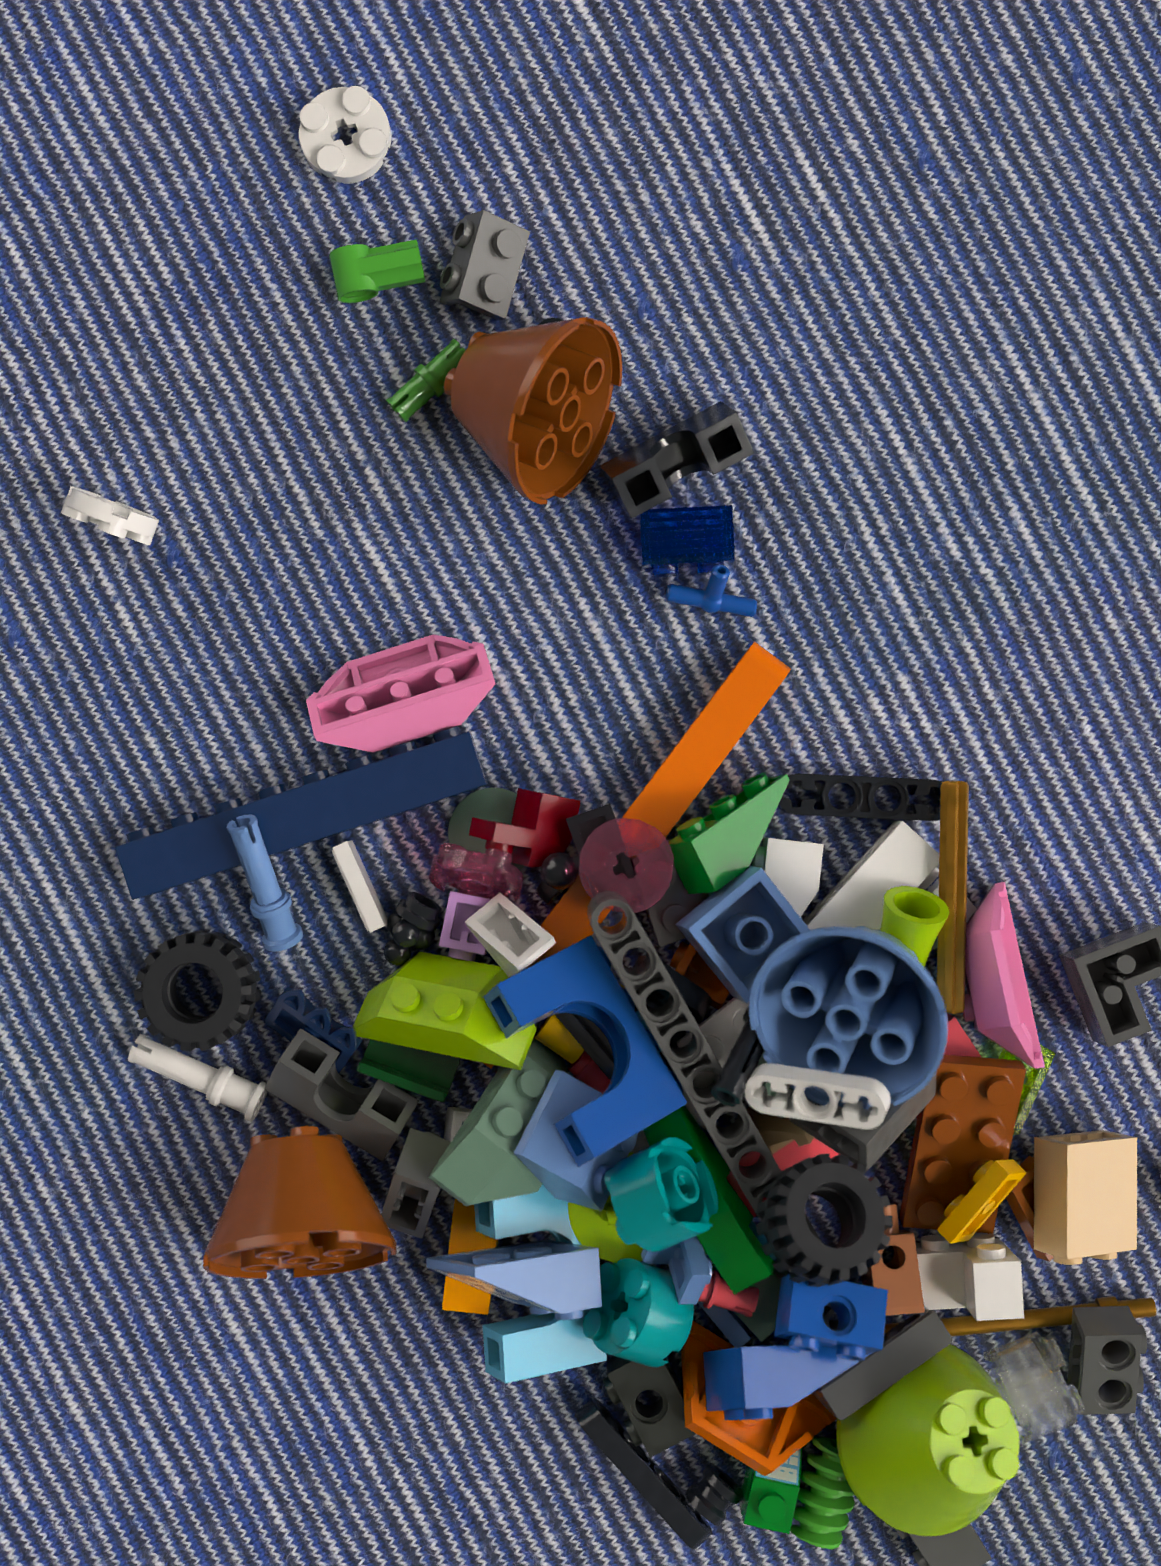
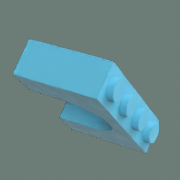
(534, 1342)

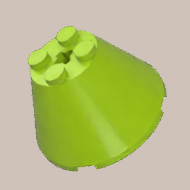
(931, 1446)

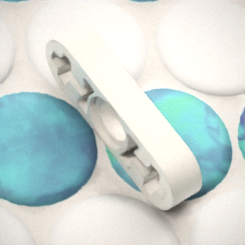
(832, 1083)

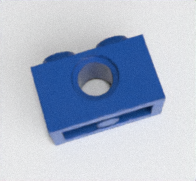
(859, 1314)

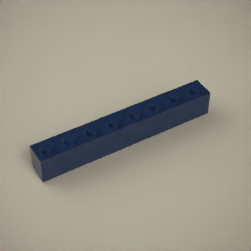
(303, 814)

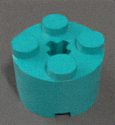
(661, 1196)
(638, 1314)

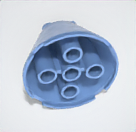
(851, 1008)

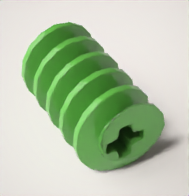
(826, 1500)

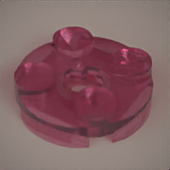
(632, 838)
(476, 872)

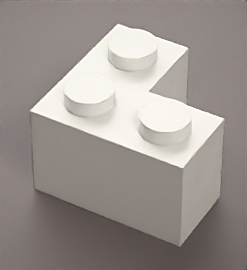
(972, 1276)

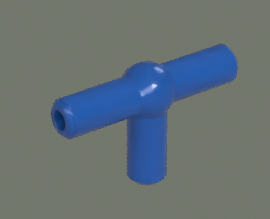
(712, 598)

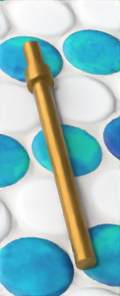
(1038, 1317)

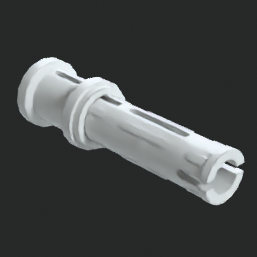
(218, 1084)

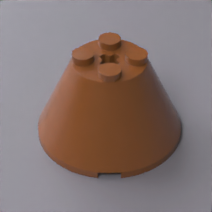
(539, 401)
(298, 1210)

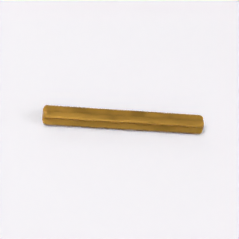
(953, 891)

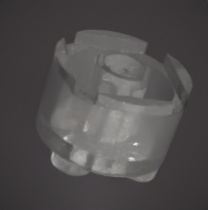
(1034, 1386)

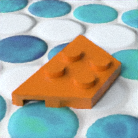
(755, 1442)

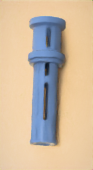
(269, 901)

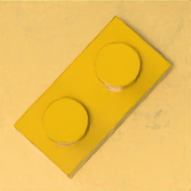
(970, 1212)

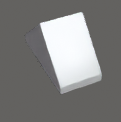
(509, 934)

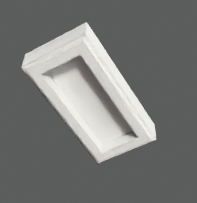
(359, 886)

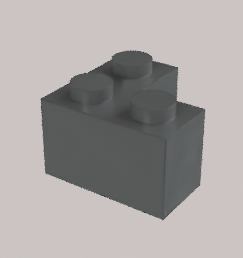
(1106, 978)

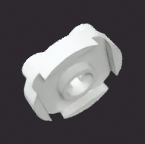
(340, 108)
(110, 515)

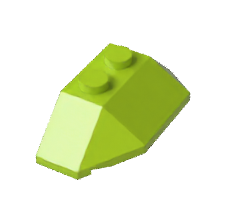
(441, 1009)

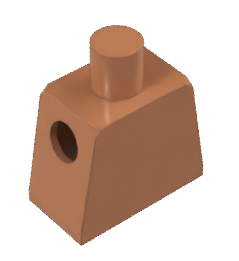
(900, 1274)

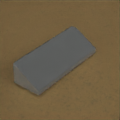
(903, 1351)

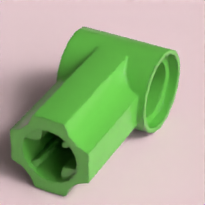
(364, 270)

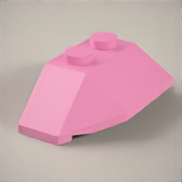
(401, 693)
(996, 980)

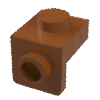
(693, 967)

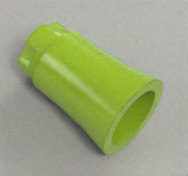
(914, 918)

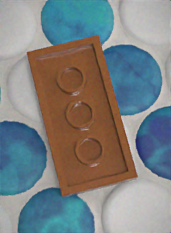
(959, 1133)

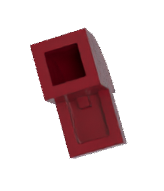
(535, 828)

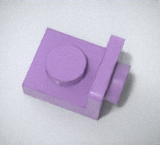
(455, 933)

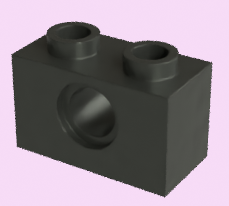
(654, 1425)

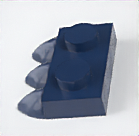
(295, 1011)

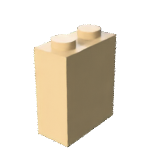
(1085, 1195)

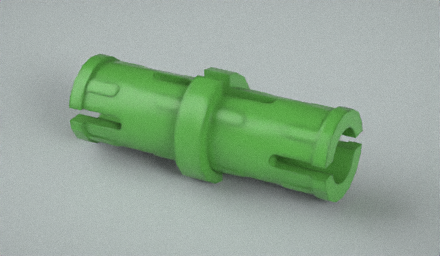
(427, 381)

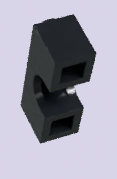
(700, 443)

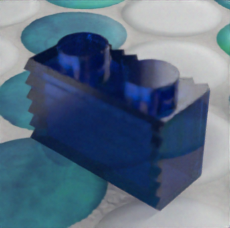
(686, 539)

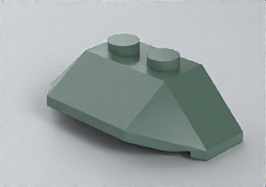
(481, 1156)

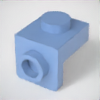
(688, 1267)

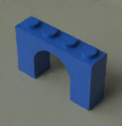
(583, 984)

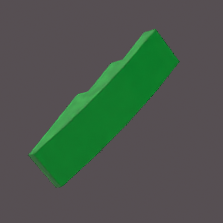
(729, 1240)

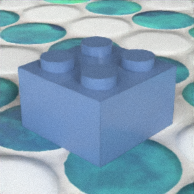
(741, 928)

